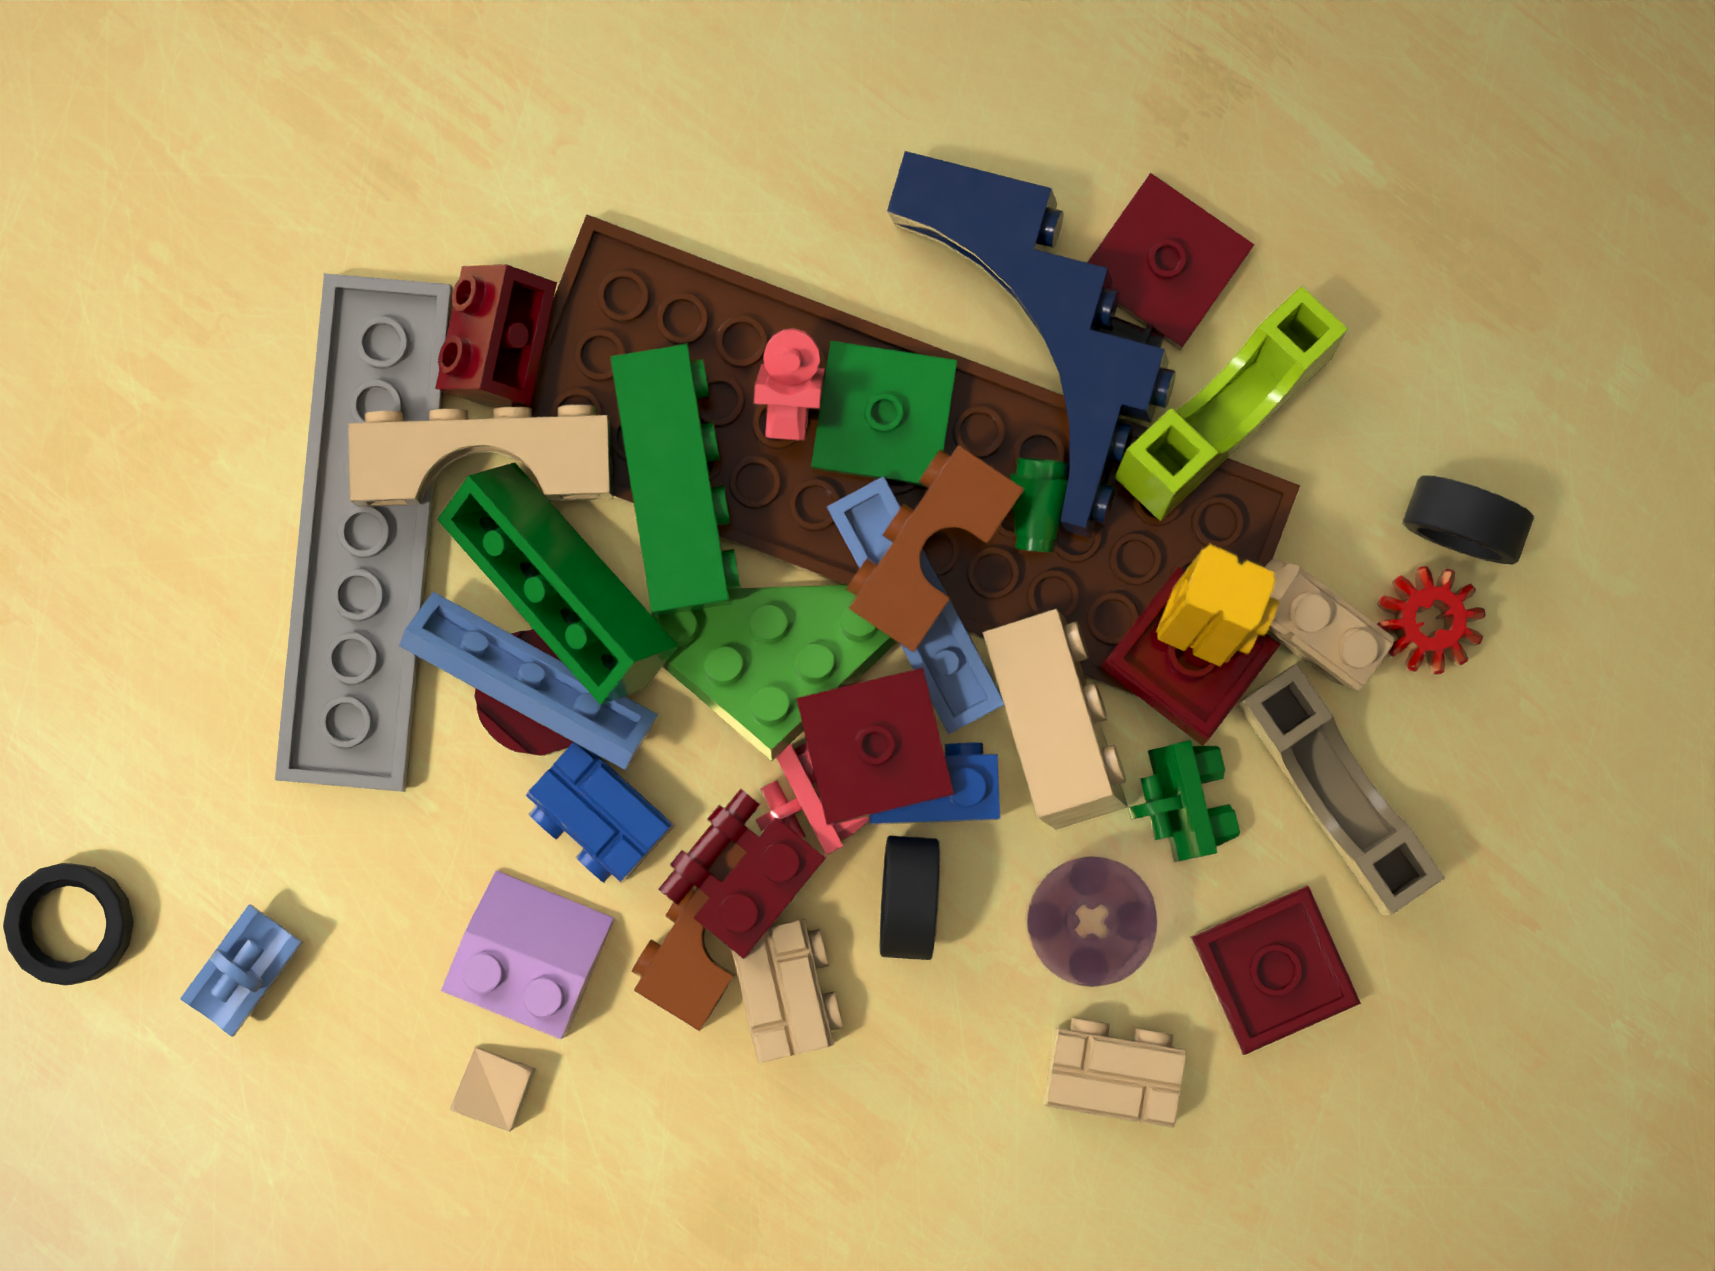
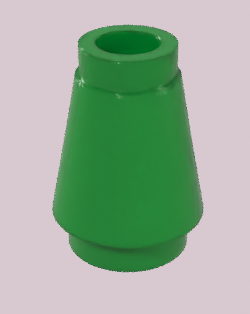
(1040, 504)

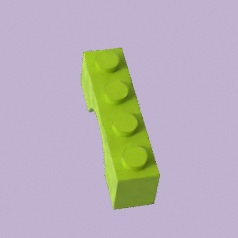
(1252, 387)

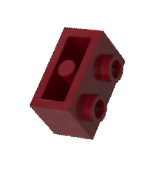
(495, 335)

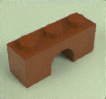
(960, 495)
(680, 971)

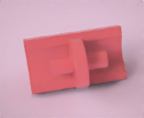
(789, 383)
(800, 775)

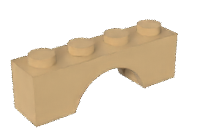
(399, 459)

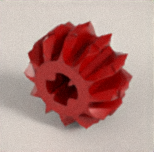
(1441, 640)

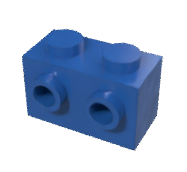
(974, 788)

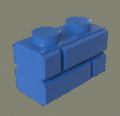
(598, 812)

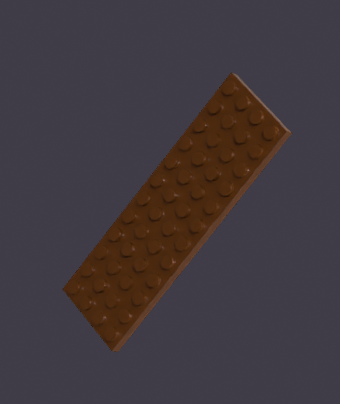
(643, 295)

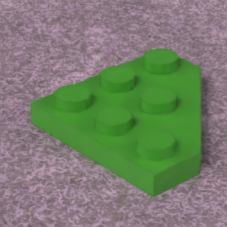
(768, 651)

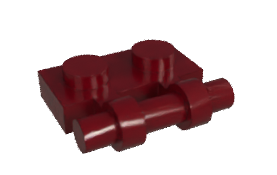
(759, 884)

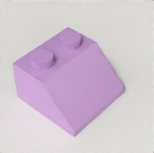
(528, 955)

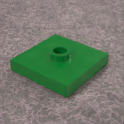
(882, 412)

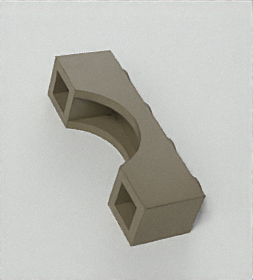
(1338, 792)

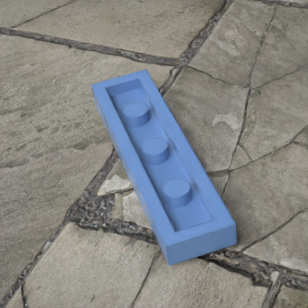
(951, 663)
(525, 680)

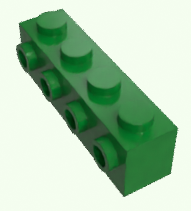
(672, 481)
(557, 582)

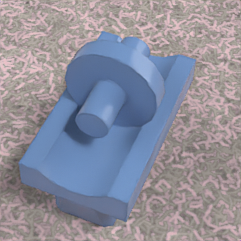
(241, 970)

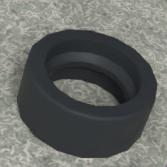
(1468, 519)
(909, 897)
(19, 918)

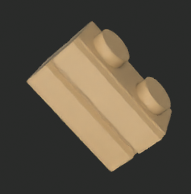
(1325, 628)
(785, 994)
(1114, 1074)

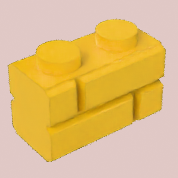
(1218, 607)

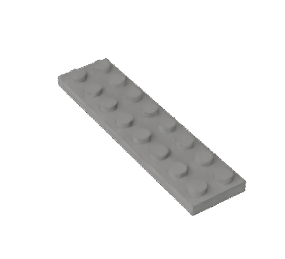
(355, 565)

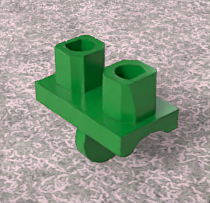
(1178, 802)

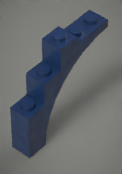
(1103, 377)

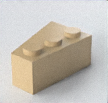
(1056, 719)

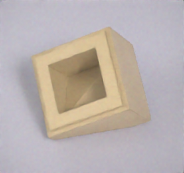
(492, 1089)

